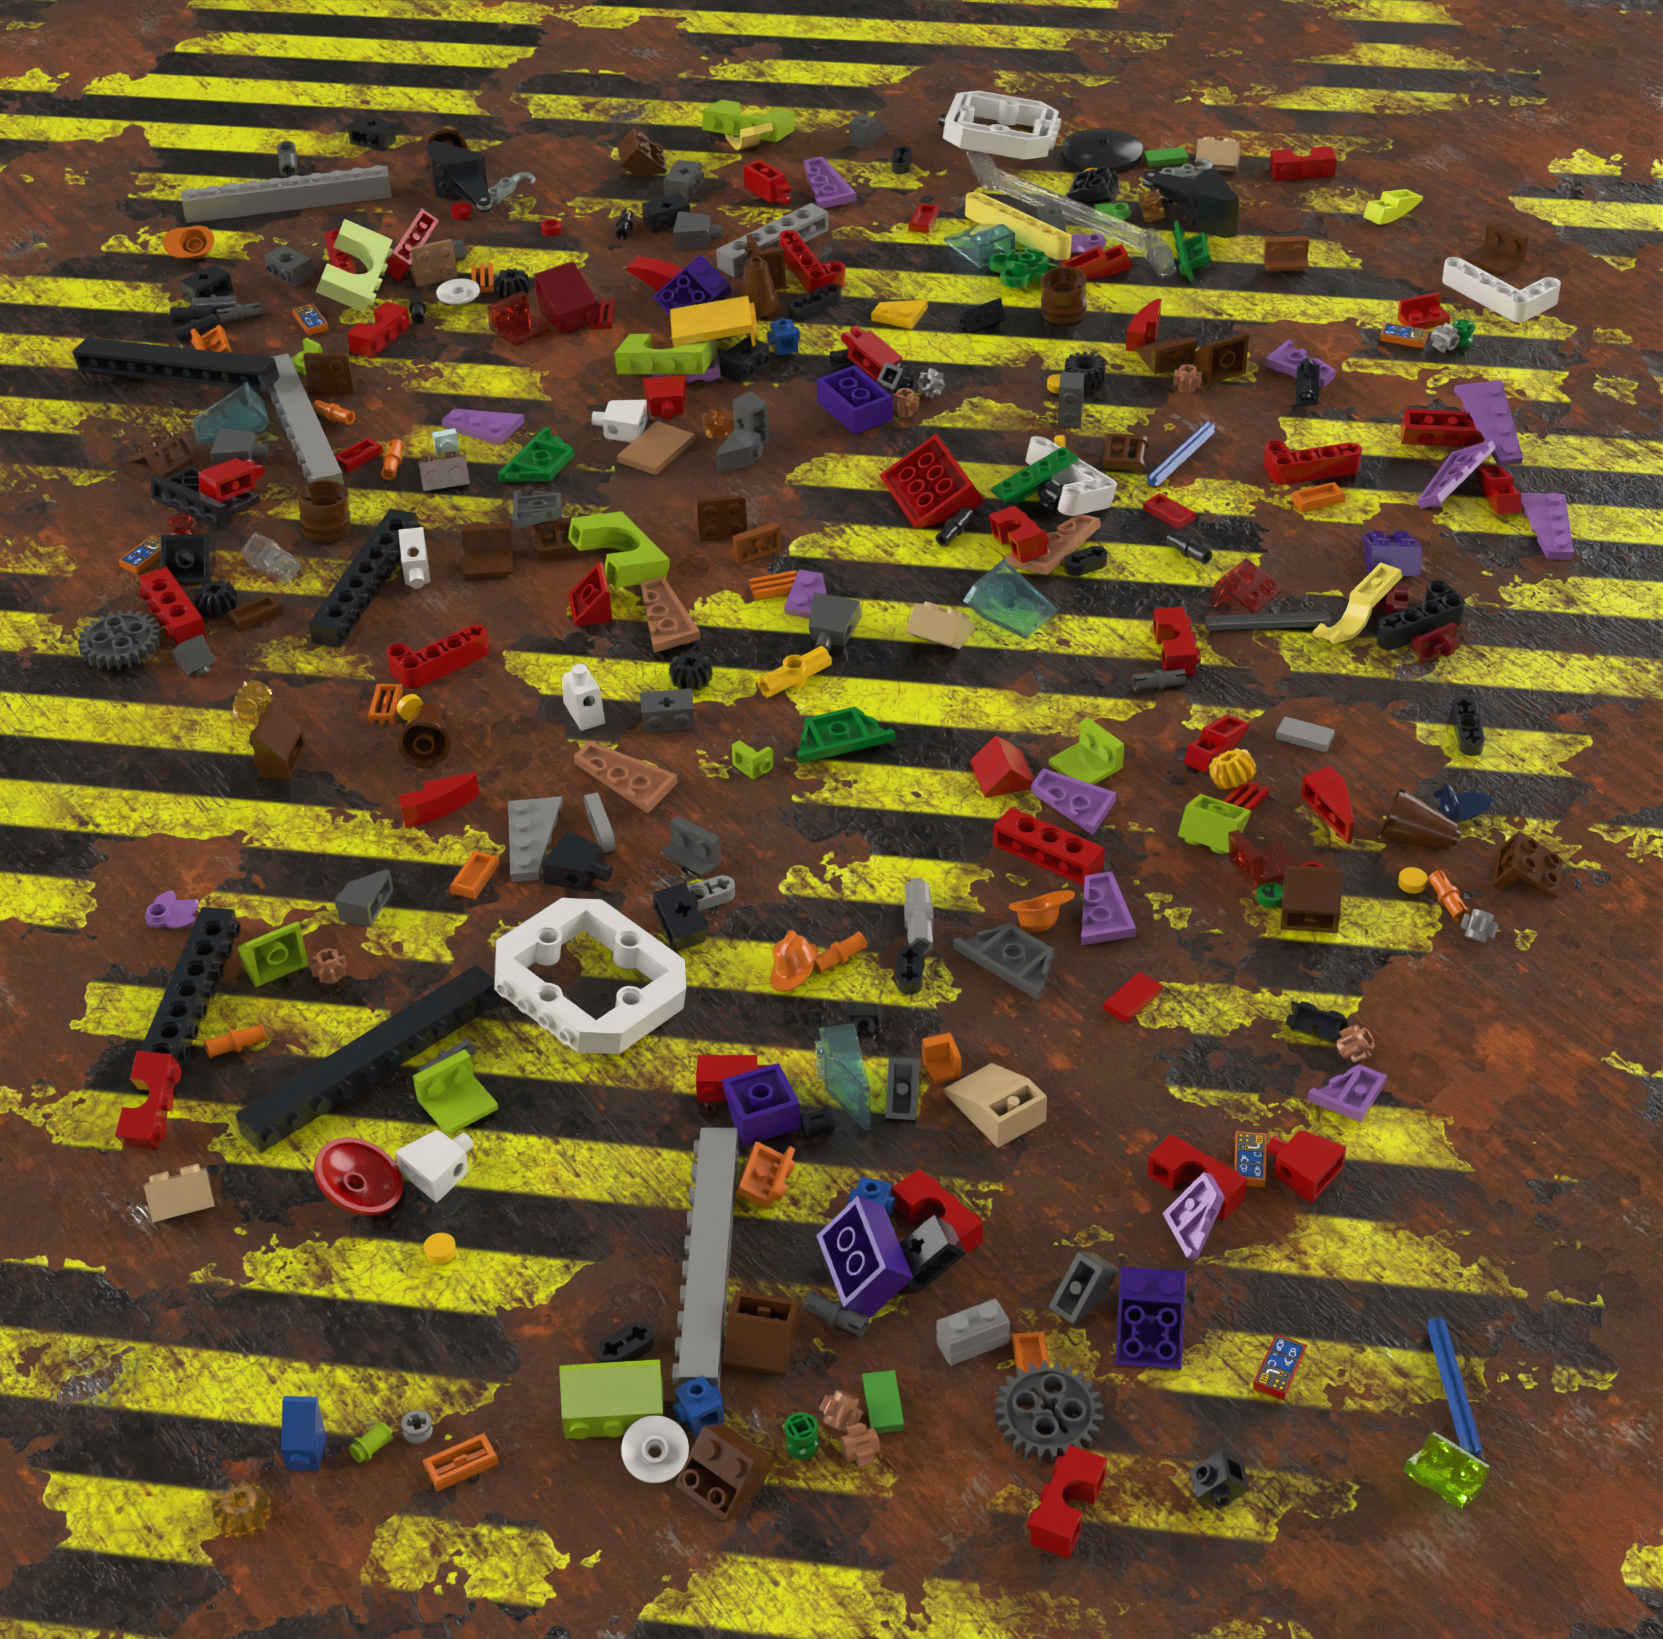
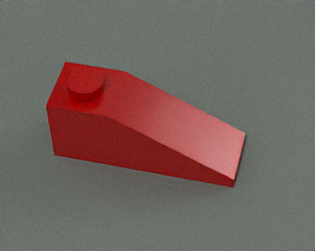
(1329, 798)

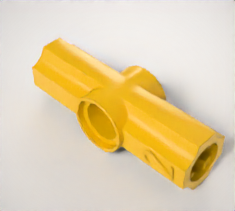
(794, 671)

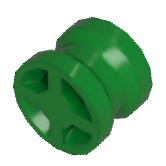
(1465, 330)

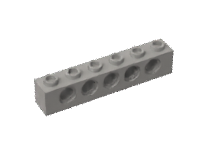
(807, 222)

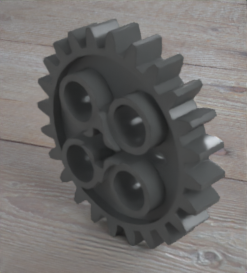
(119, 639)
(1024, 1425)

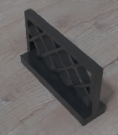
(184, 495)

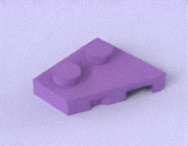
(1194, 1214)

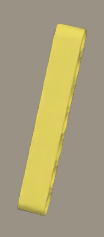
(1027, 228)

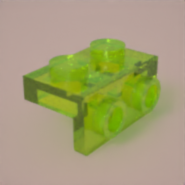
(1448, 1470)

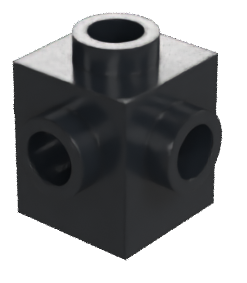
(895, 377)
(1219, 1479)

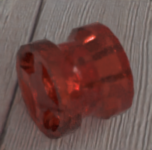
(181, 524)

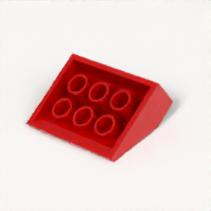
(930, 484)

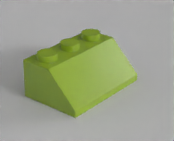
(609, 1397)

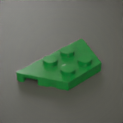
(538, 459)
(840, 733)

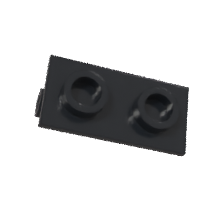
(983, 315)
(1308, 383)
(1307, 1016)

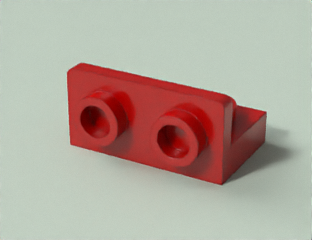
(1423, 311)

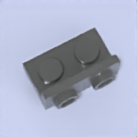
(693, 847)

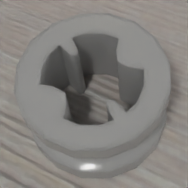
(420, 1435)

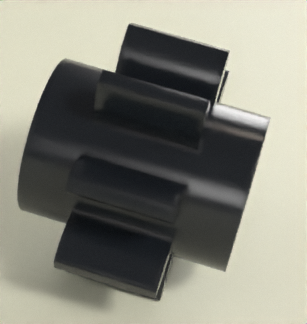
(1050, 494)

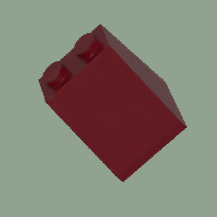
(566, 298)

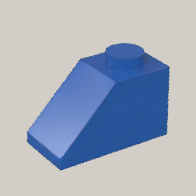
(302, 1433)

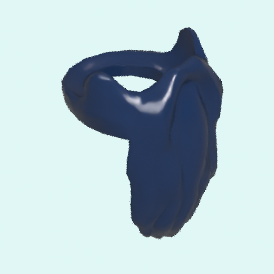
(1461, 806)

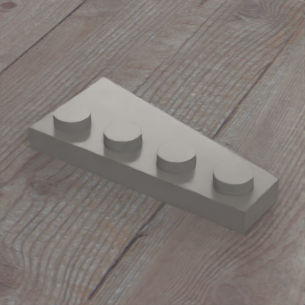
(530, 834)

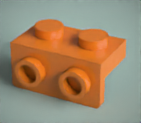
(212, 341)
(765, 1175)

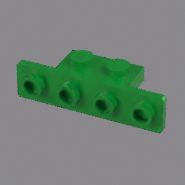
(1191, 252)
(1028, 480)

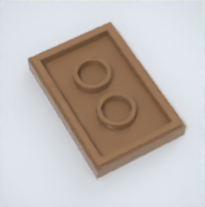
(656, 448)

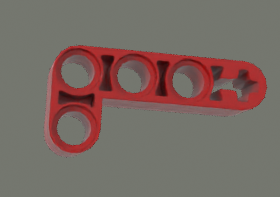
(806, 266)
(1310, 464)
(438, 659)

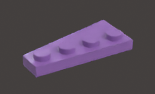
(826, 184)
(1492, 418)
(1453, 473)
(1550, 522)

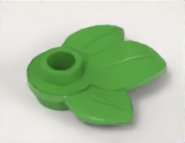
(1117, 210)

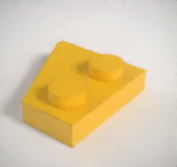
(899, 313)

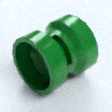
(801, 1436)

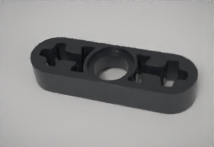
(815, 301)
(1464, 733)

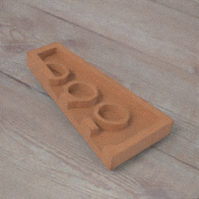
(1061, 543)
(666, 616)
(629, 777)

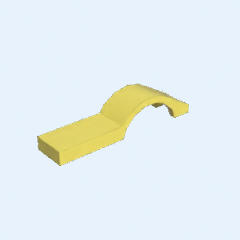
(749, 136)
(1360, 604)

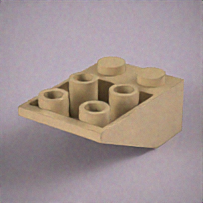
(999, 1102)

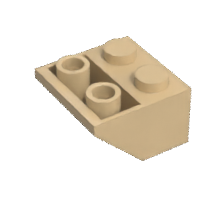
(1222, 154)
(940, 625)
(178, 1193)

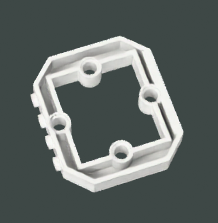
(999, 138)
(635, 1009)

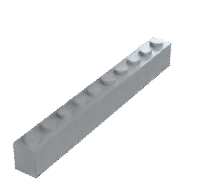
(286, 194)
(302, 425)
(709, 1257)

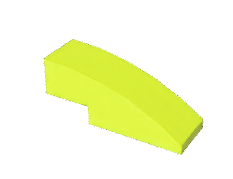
(1391, 206)

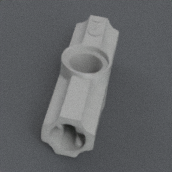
(919, 915)

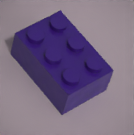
(854, 399)
(864, 1256)

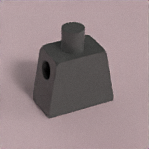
(694, 231)
(237, 444)
(833, 619)

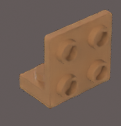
(433, 263)

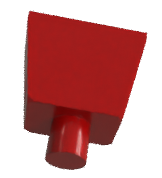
(665, 395)
(1307, 1162)

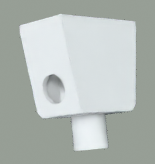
(622, 419)
(414, 568)
(581, 686)
(435, 1162)

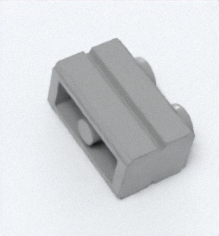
(972, 1332)

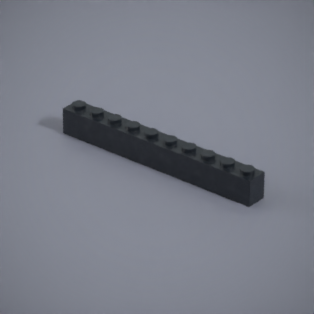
(176, 364)
(367, 1059)

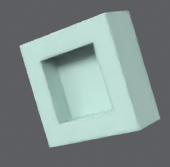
(445, 441)

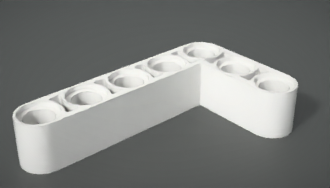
(1498, 295)
(1084, 486)

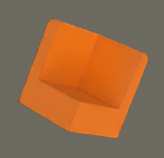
(941, 1058)

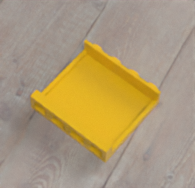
(713, 321)

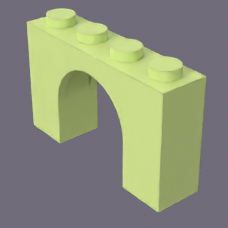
(350, 288)

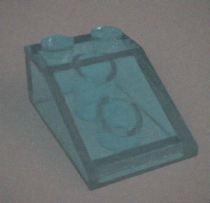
(982, 241)
(237, 411)
(1009, 601)
(844, 1071)

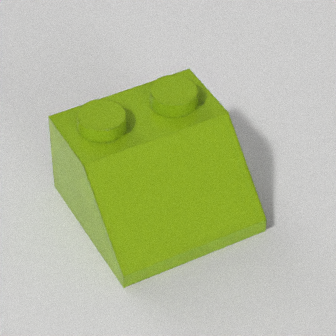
(1210, 820)
(274, 954)

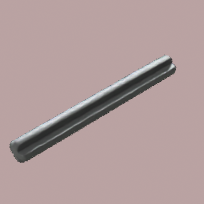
(1267, 621)

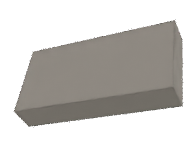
(1305, 734)

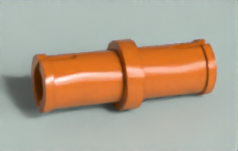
(333, 412)
(392, 459)
(1448, 895)
(839, 952)
(235, 1040)

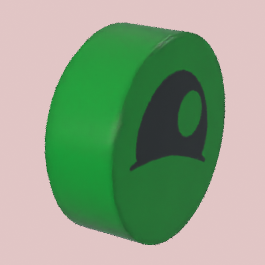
(1269, 895)

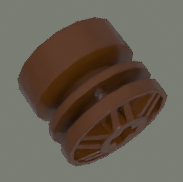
(1063, 295)
(324, 510)

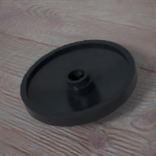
(1102, 148)

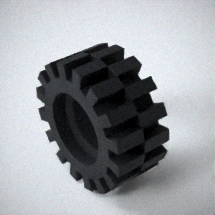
(1090, 365)

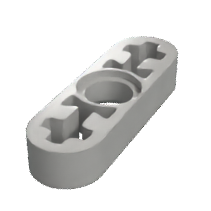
(599, 822)
(717, 895)

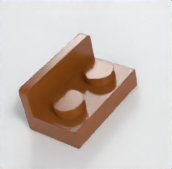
(1286, 253)
(756, 543)

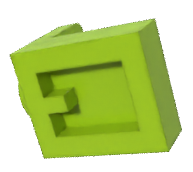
(309, 347)
(751, 762)

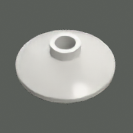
(458, 291)
(659, 1433)

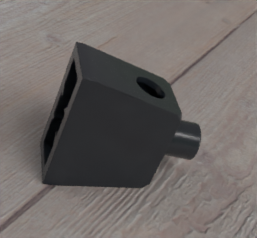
(575, 863)

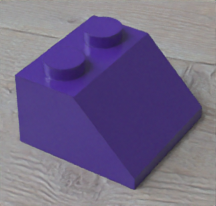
(762, 1104)

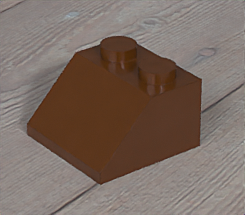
(1222, 359)

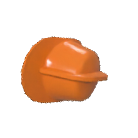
(189, 242)
(1040, 912)
(792, 962)

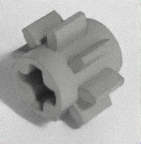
(1445, 337)
(930, 383)
(1479, 925)

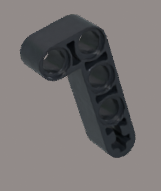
(1441, 607)

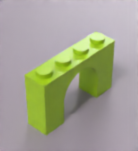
(725, 118)
(639, 357)
(640, 558)

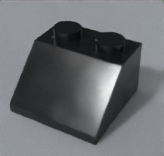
(189, 557)

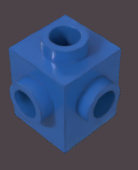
(783, 336)
(875, 1191)
(698, 1404)

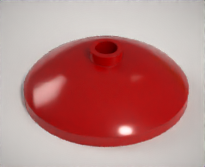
(358, 1176)

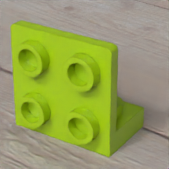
(1093, 757)
(453, 1093)

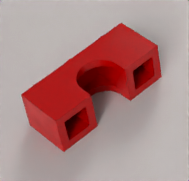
(1288, 166)
(390, 322)
(1024, 535)
(1178, 642)
(147, 1123)
(1179, 1162)
(922, 1197)
(1076, 1477)

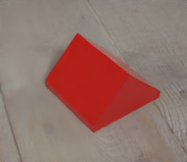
(591, 598)
(1001, 769)

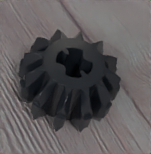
(510, 282)
(215, 598)
(690, 671)

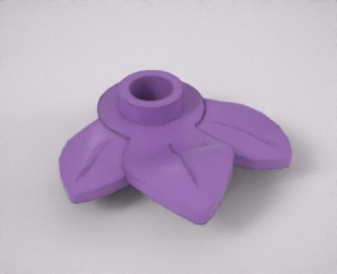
(1085, 242)
(171, 912)

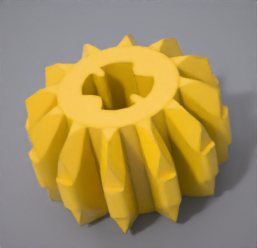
(1232, 768)

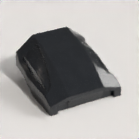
(1094, 185)

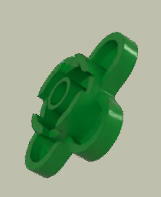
(1020, 268)

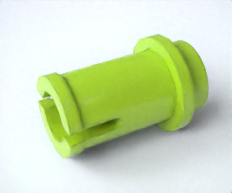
(364, 1447)

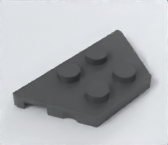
(535, 508)
(1011, 956)

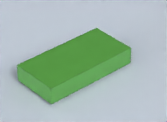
(1166, 157)
(883, 1401)

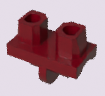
(1394, 600)
(1436, 643)

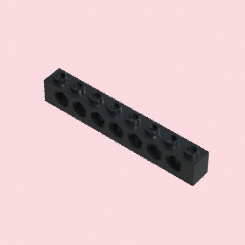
(361, 581)
(192, 984)

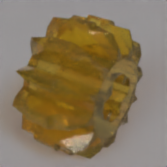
(251, 701)
(241, 1509)

